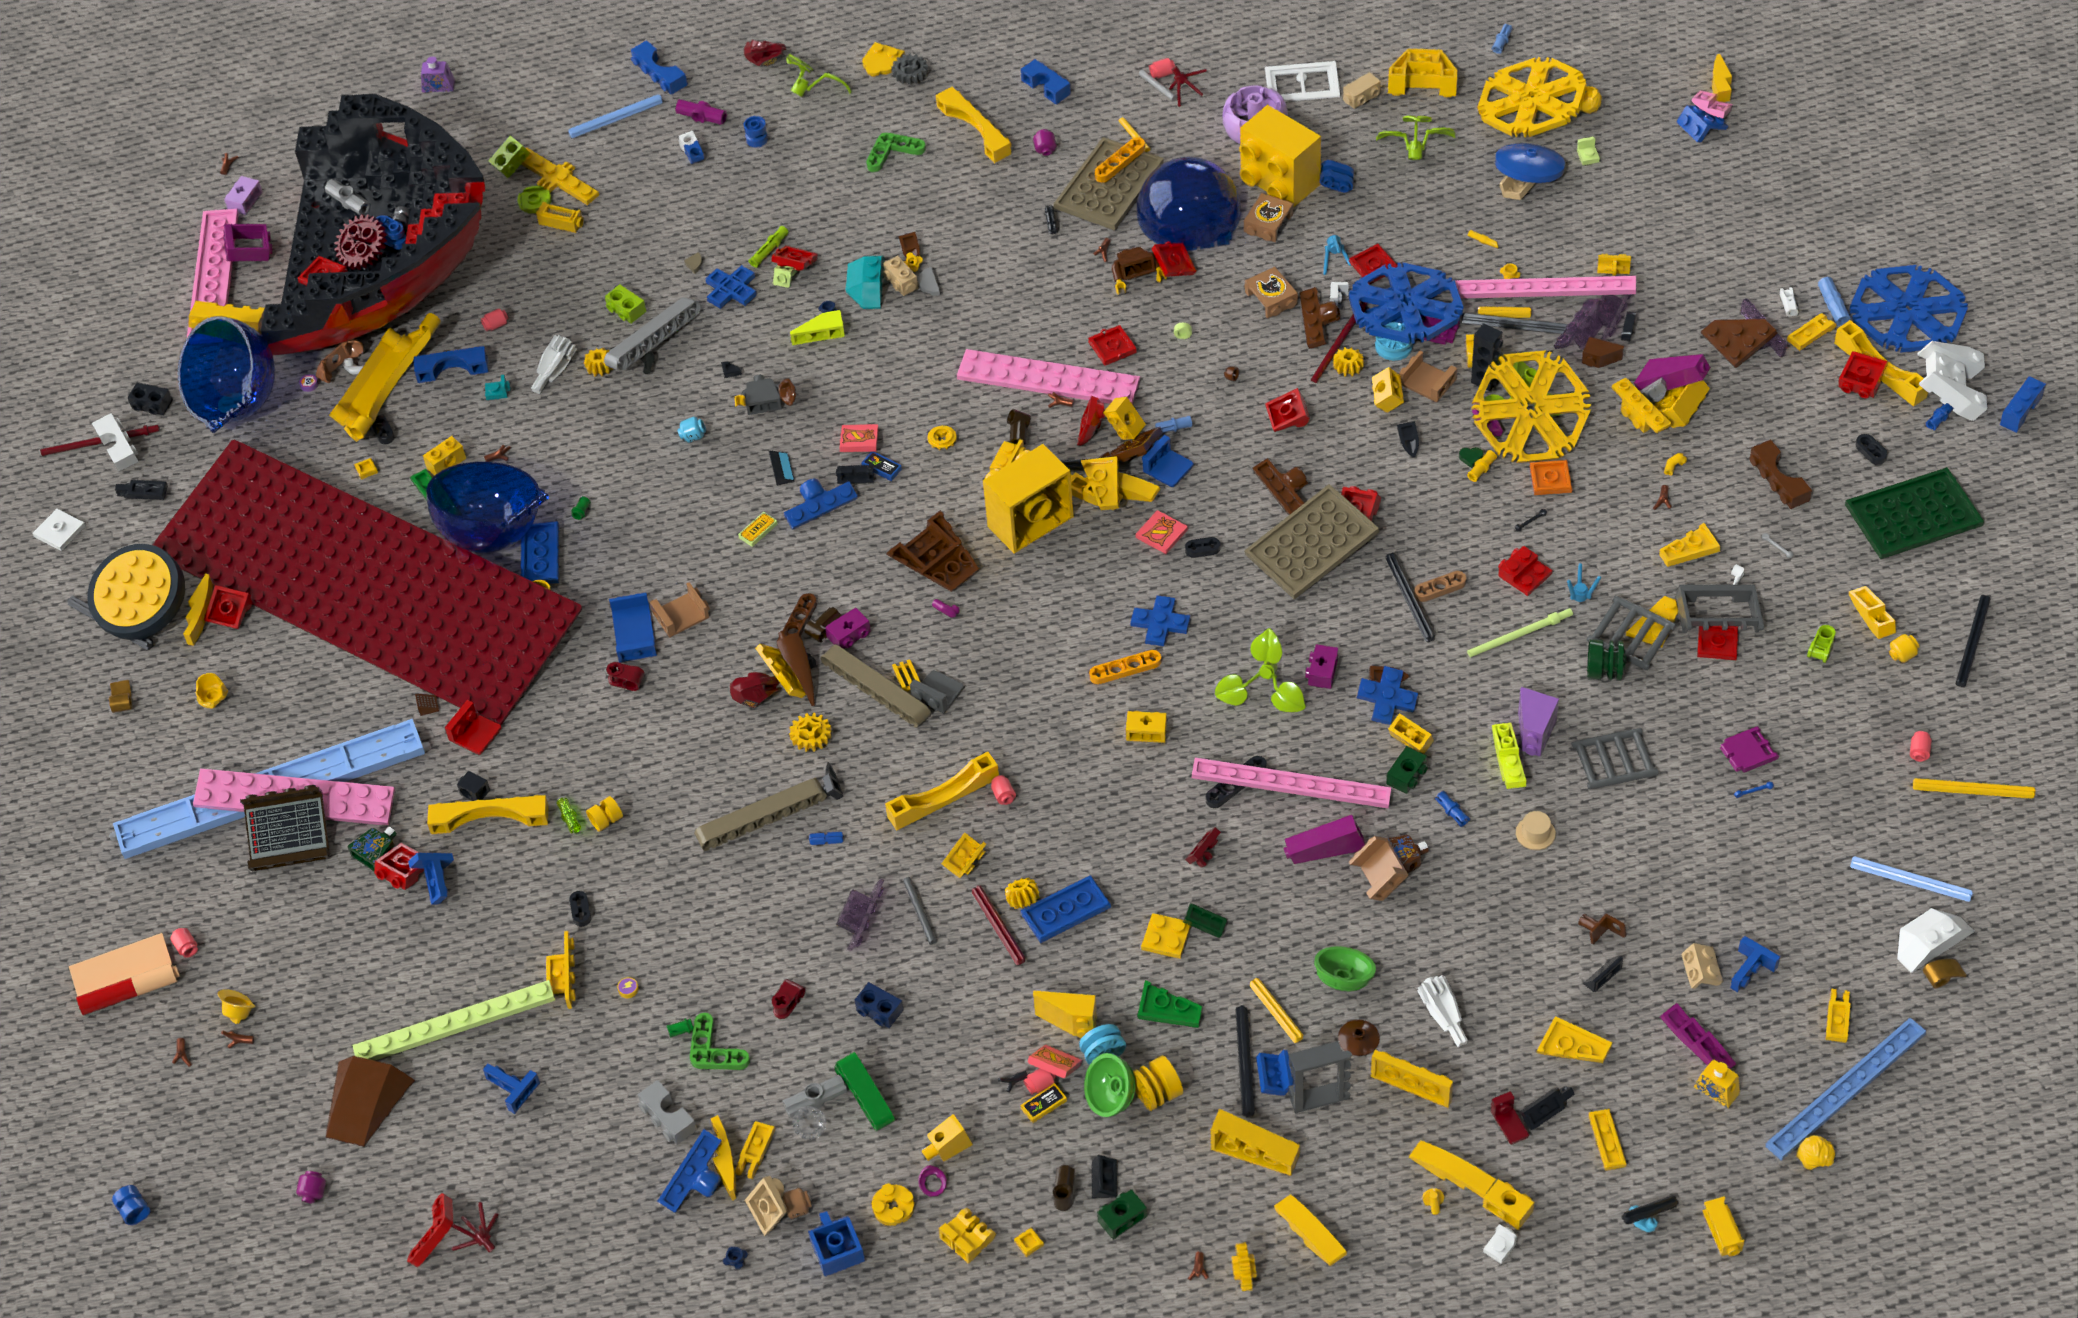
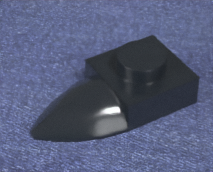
(1409, 437)
(831, 783)

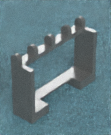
(1739, 593)
(1316, 1058)

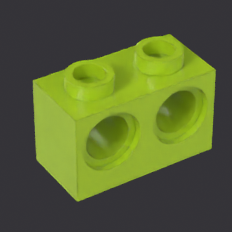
(509, 157)
(625, 304)

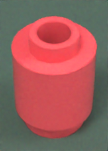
(1161, 68)
(494, 319)
(1920, 746)
(1003, 790)
(184, 942)
(1039, 1081)

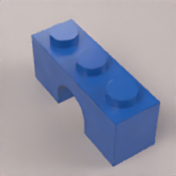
(1055, 86)
(2018, 408)

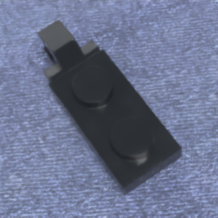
(142, 490)
(1546, 1107)

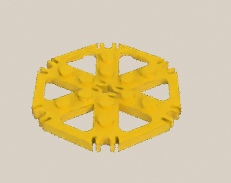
(1543, 98)
(1537, 394)

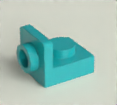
(497, 390)

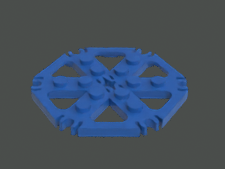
(1393, 303)
(1896, 303)

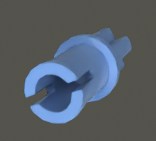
(1502, 38)
(1175, 424)

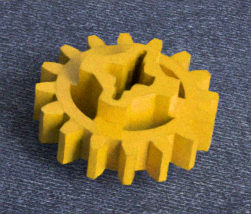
(810, 732)
(1243, 1267)

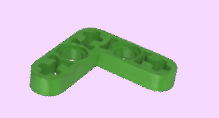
(887, 146)
(706, 1050)

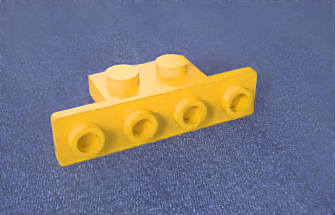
(1639, 408)
(560, 971)

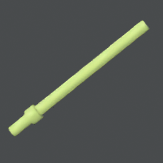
(1553, 619)

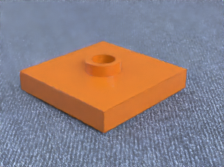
(1550, 477)

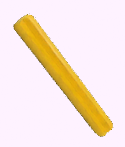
(1276, 1010)

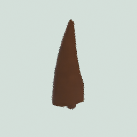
(796, 656)

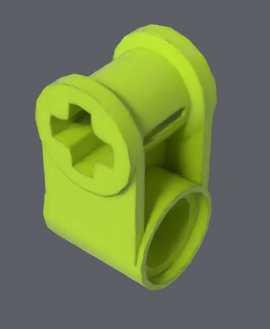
(1821, 646)

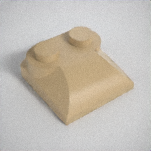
(767, 1203)

